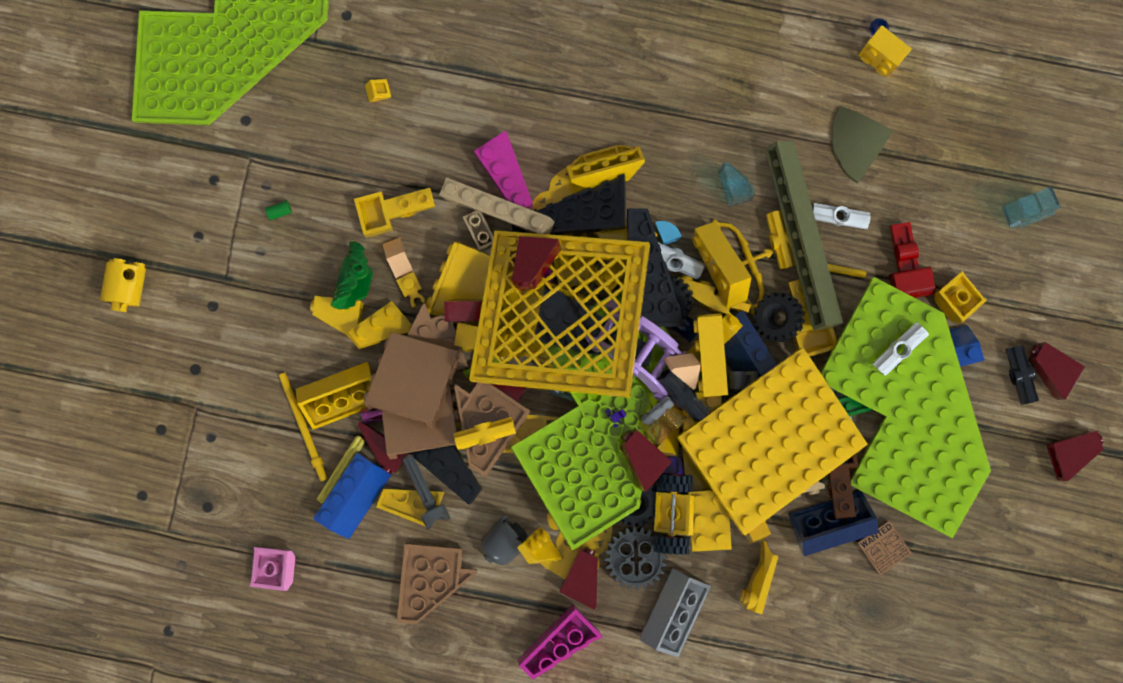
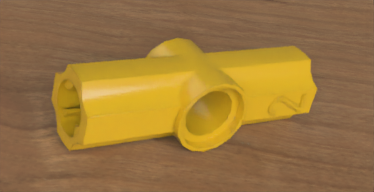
(779, 240)
(484, 433)

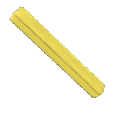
(353, 449)

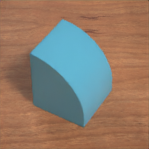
(667, 232)

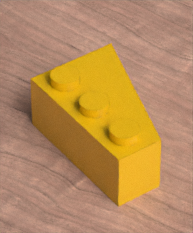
(466, 339)

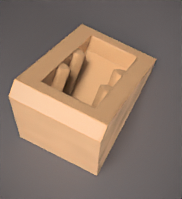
(397, 258)
(684, 367)

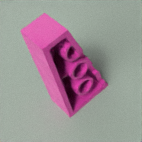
(503, 169)

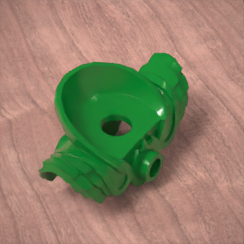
(353, 279)

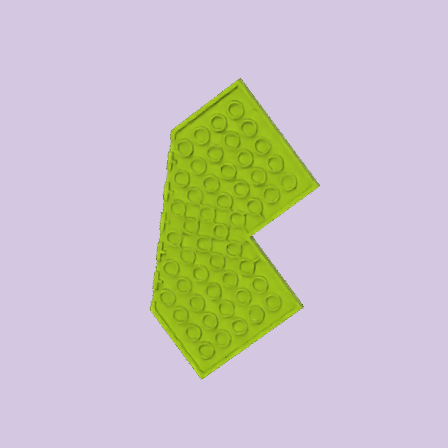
(204, 62)
(929, 445)
(579, 455)

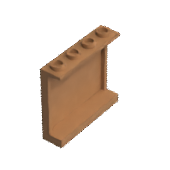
(412, 379)
(409, 435)

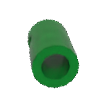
(278, 210)

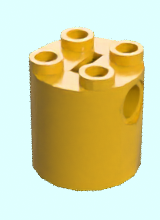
(123, 291)

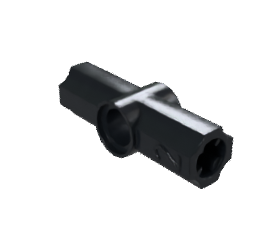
(1022, 375)
(683, 395)

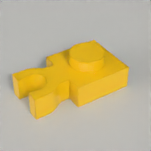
(410, 286)

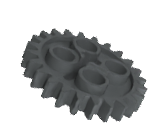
(618, 558)

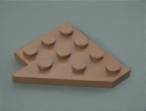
(436, 331)
(429, 579)

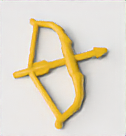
(750, 260)

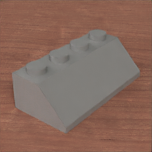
(675, 613)

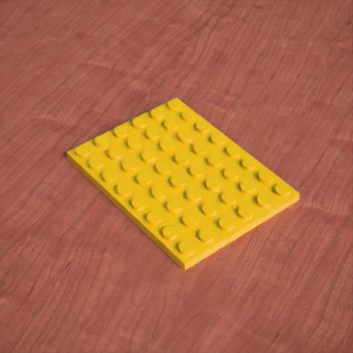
(772, 441)

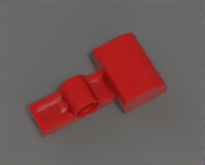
(909, 278)

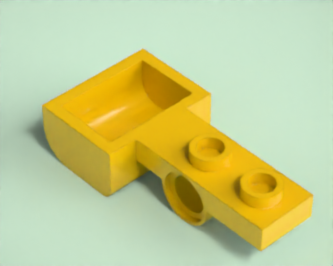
(376, 212)
(812, 341)

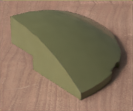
(857, 141)

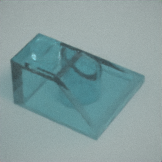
(735, 185)

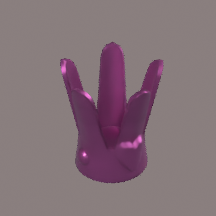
(369, 416)

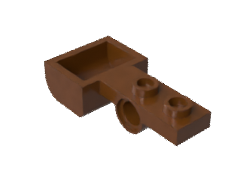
(841, 489)

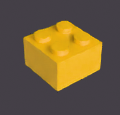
(884, 51)

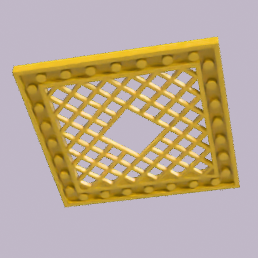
(614, 384)

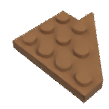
(486, 405)

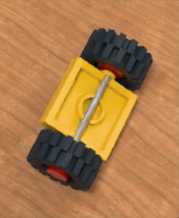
(673, 514)

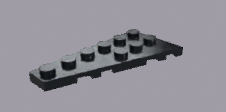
(589, 210)
(659, 297)
(561, 312)
(450, 469)

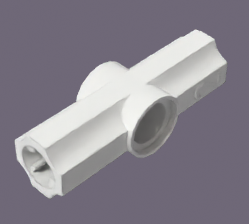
(852, 218)
(685, 263)
(909, 339)

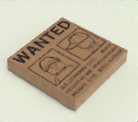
(884, 548)

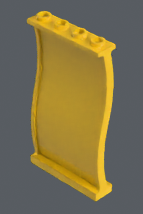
(465, 278)

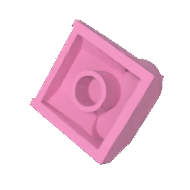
(272, 568)

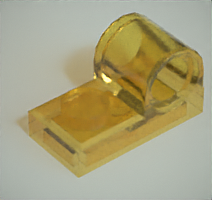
(665, 425)

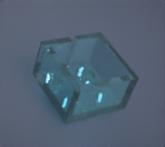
(1031, 208)

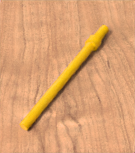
(316, 461)

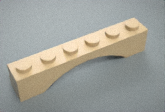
(496, 207)

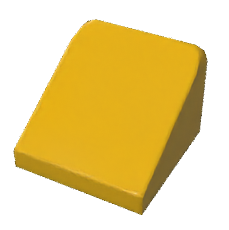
(377, 90)

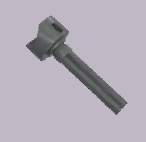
(433, 512)

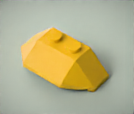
(605, 165)

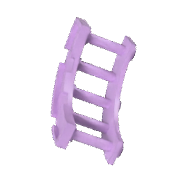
(655, 336)

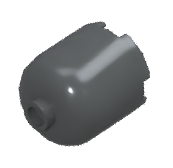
(502, 541)

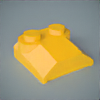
(959, 298)

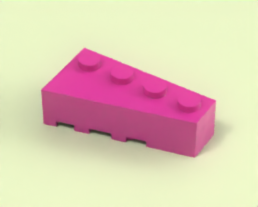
(561, 640)

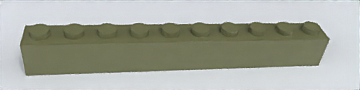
(803, 235)

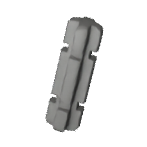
(657, 411)

